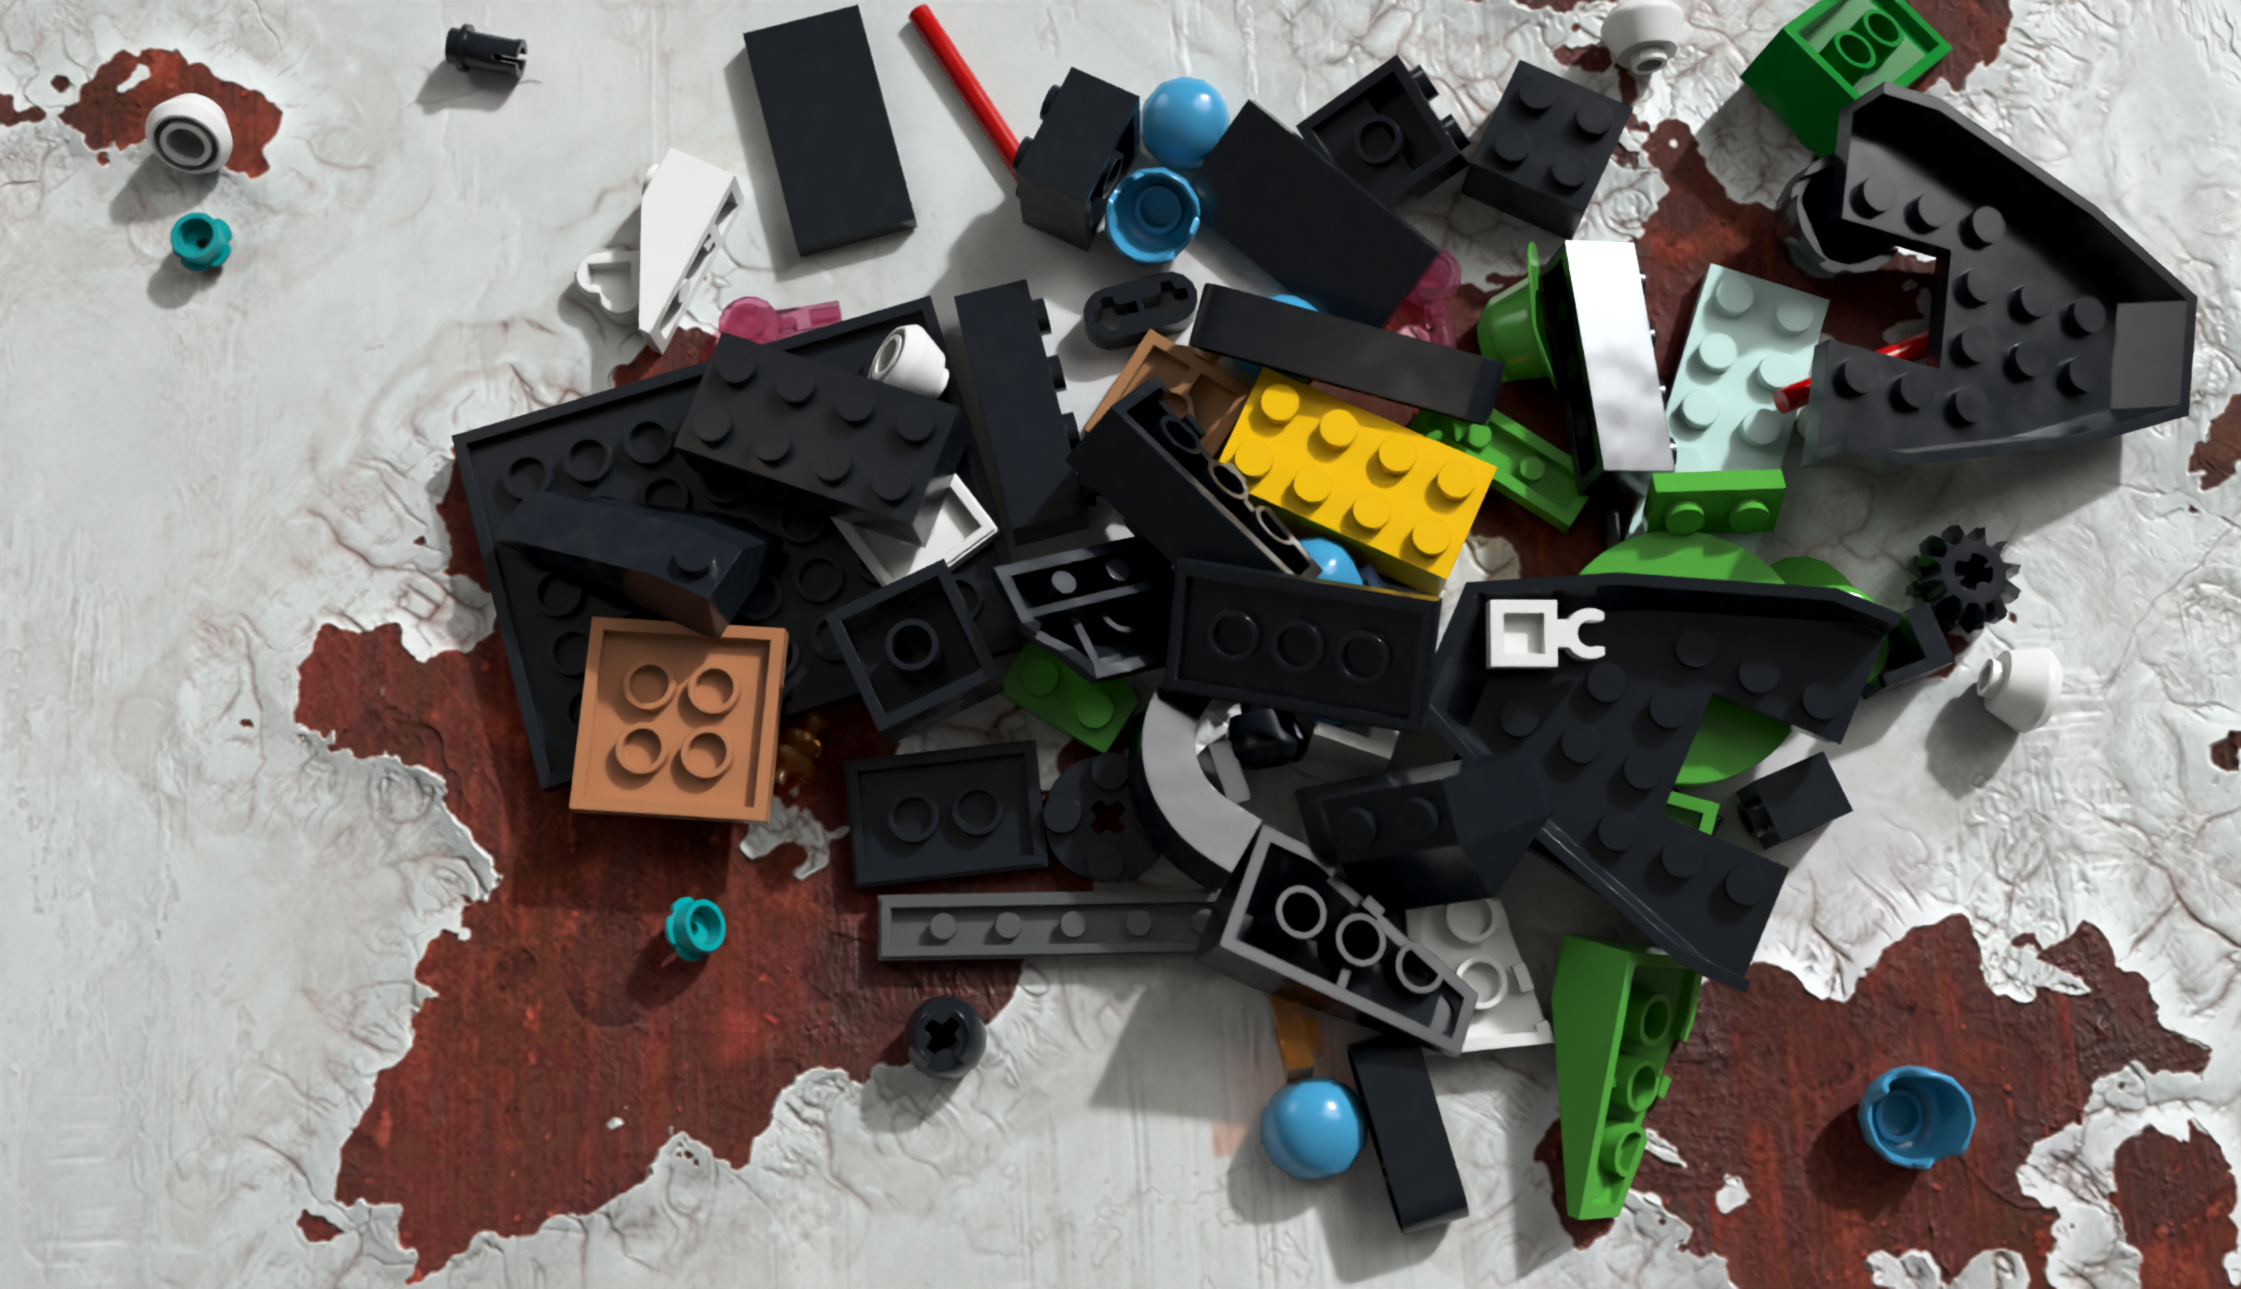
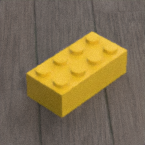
(1357, 480)

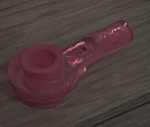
(1434, 293)
(761, 323)

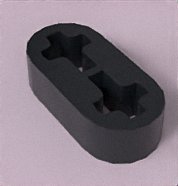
(1136, 297)

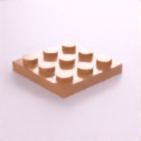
(679, 721)

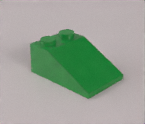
(1837, 56)

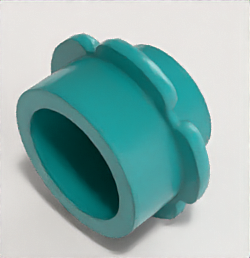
(191, 231)
(694, 928)

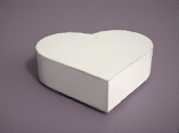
(612, 283)

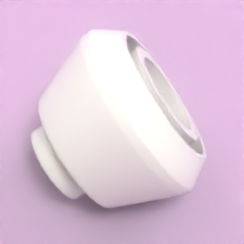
(1643, 34)
(190, 134)
(911, 362)
(2021, 687)

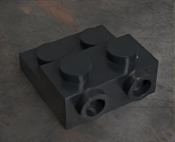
(1389, 134)

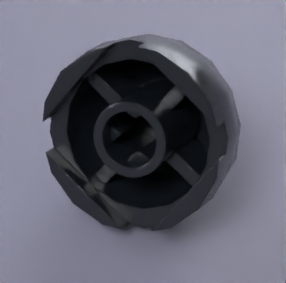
(1808, 242)

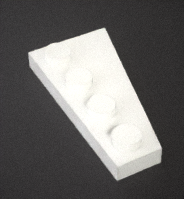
(1481, 950)

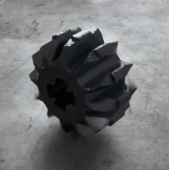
(1983, 572)

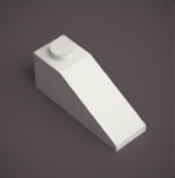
(683, 225)

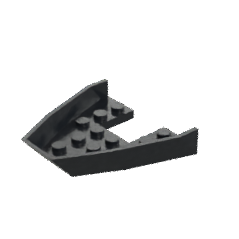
(2040, 303)
(1623, 724)

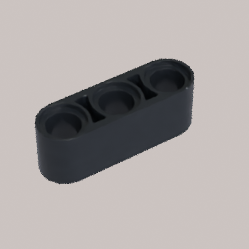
(1407, 1133)

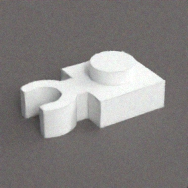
(1529, 634)

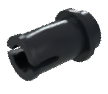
(484, 51)

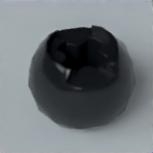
(919, 1040)

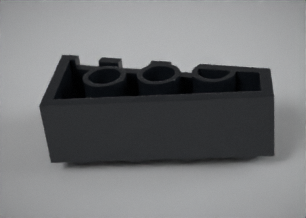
(1176, 492)

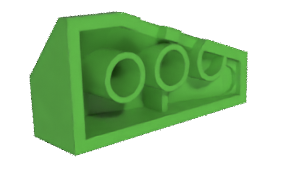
(1613, 1030)

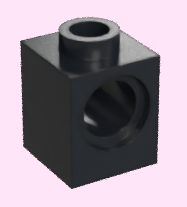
(1792, 801)

